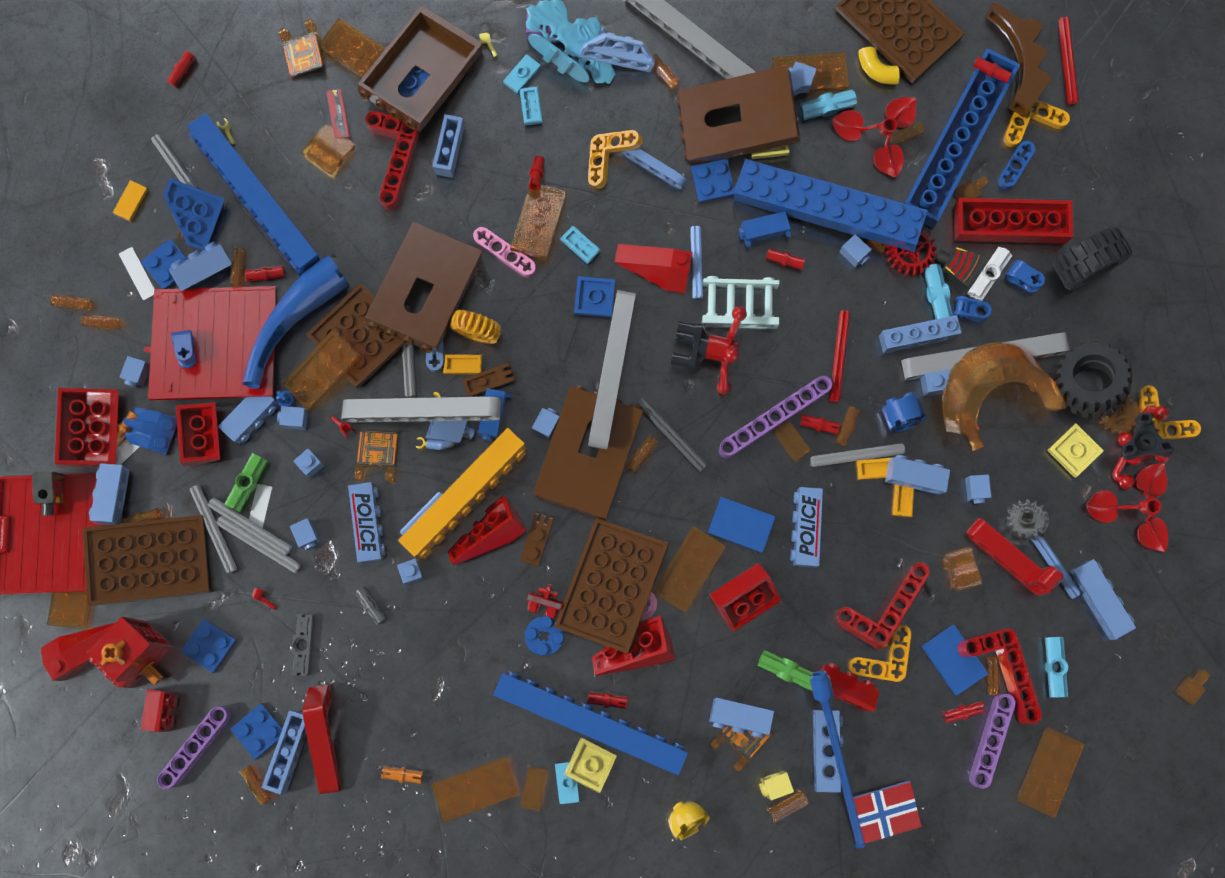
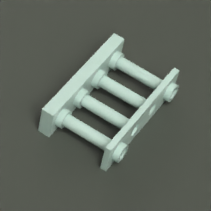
(712, 319)

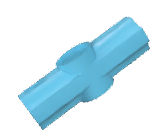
(828, 104)
(938, 291)
(1057, 680)

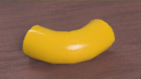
(876, 69)

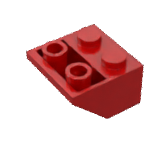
(159, 710)

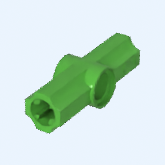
(240, 494)
(785, 669)

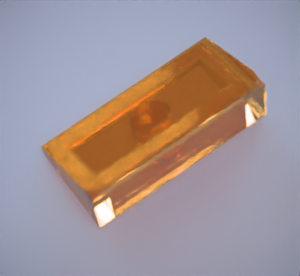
(788, 806)

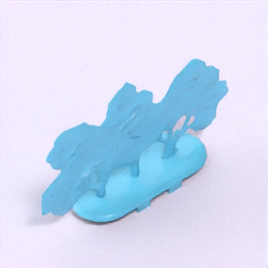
(572, 35)

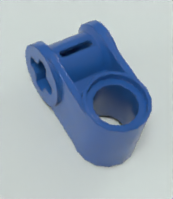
(1023, 275)
(970, 308)
(184, 346)

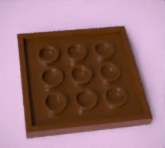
(349, 321)

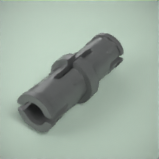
(370, 605)

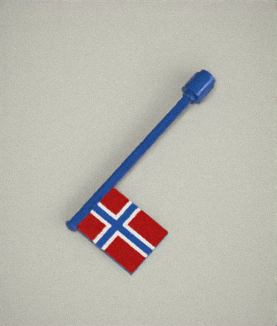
(873, 813)

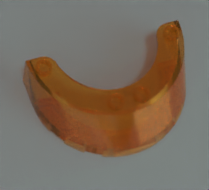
(984, 370)

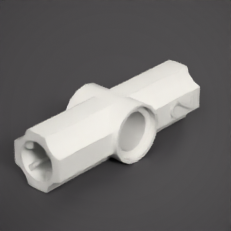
(994, 265)

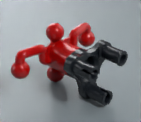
(710, 347)
(1135, 452)

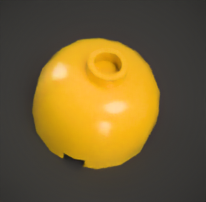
(686, 819)

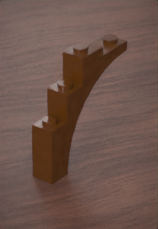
(1028, 53)

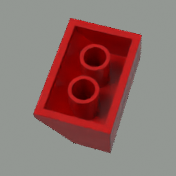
(197, 433)
(745, 597)
(849, 689)

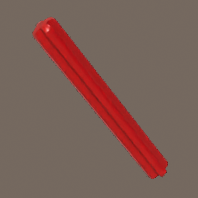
(1068, 60)
(839, 358)

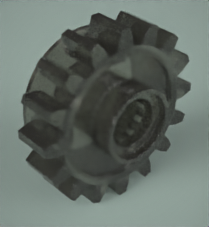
(1030, 512)

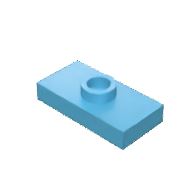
(522, 74)
(531, 106)
(580, 245)
(566, 787)

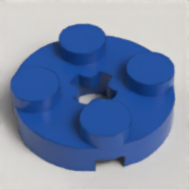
(539, 646)

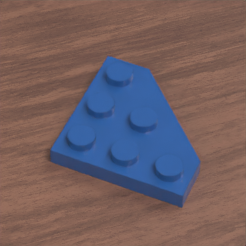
(193, 212)

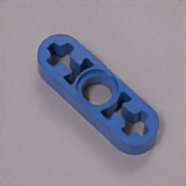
(1016, 157)

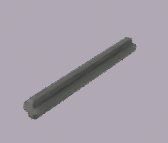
(671, 434)

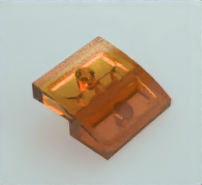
(326, 150)

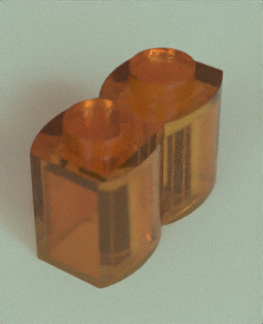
(962, 569)

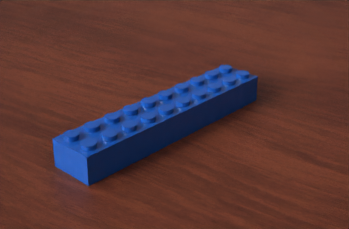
(960, 139)
(252, 194)
(830, 205)
(590, 723)

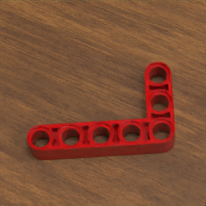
(398, 156)
(1013, 560)
(891, 612)
(1008, 669)
(320, 740)

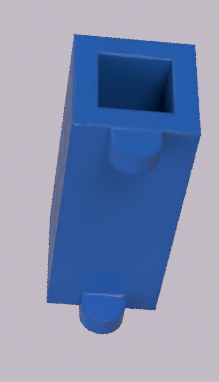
(764, 228)
(490, 429)

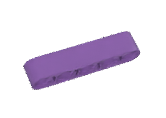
(985, 748)
(185, 751)

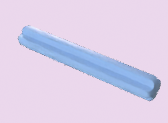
(696, 249)

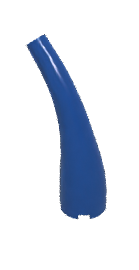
(306, 294)

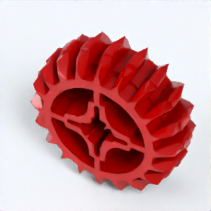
(915, 265)

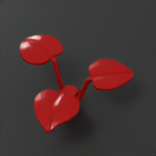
(899, 114)
(1153, 482)

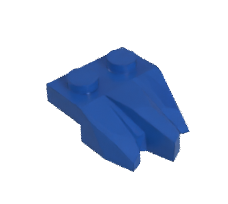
(151, 430)

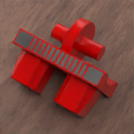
(553, 605)

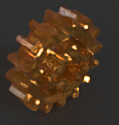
(1124, 417)

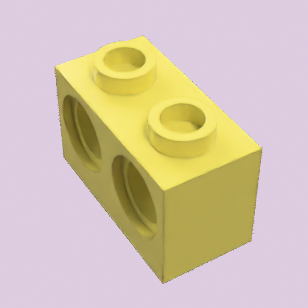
(776, 785)

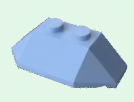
(618, 51)

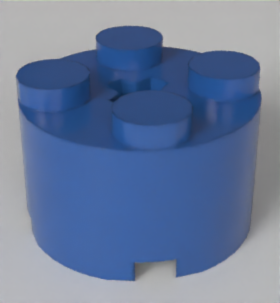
(903, 412)

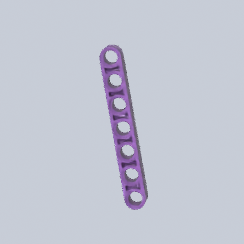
(780, 409)

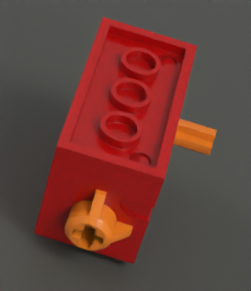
(129, 653)

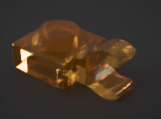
(970, 189)
(1191, 688)

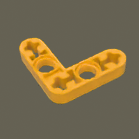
(1035, 116)
(607, 147)
(1161, 427)
(887, 667)

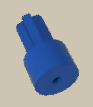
(285, 398)

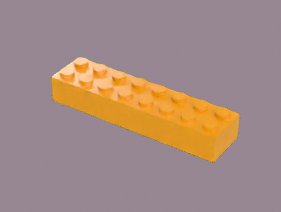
(463, 495)

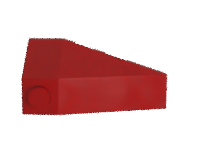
(658, 265)
(495, 529)
(650, 648)
(68, 652)

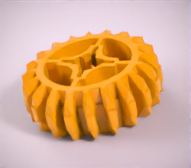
(475, 326)

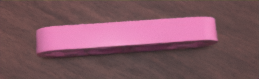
(504, 252)

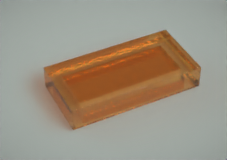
(791, 440)
(534, 788)

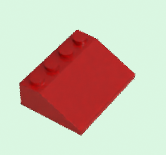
(86, 427)

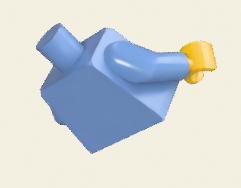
(445, 433)

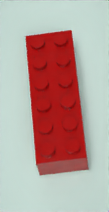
(1013, 220)

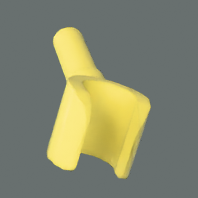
(485, 39)
(225, 129)

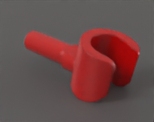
(344, 427)
(258, 595)

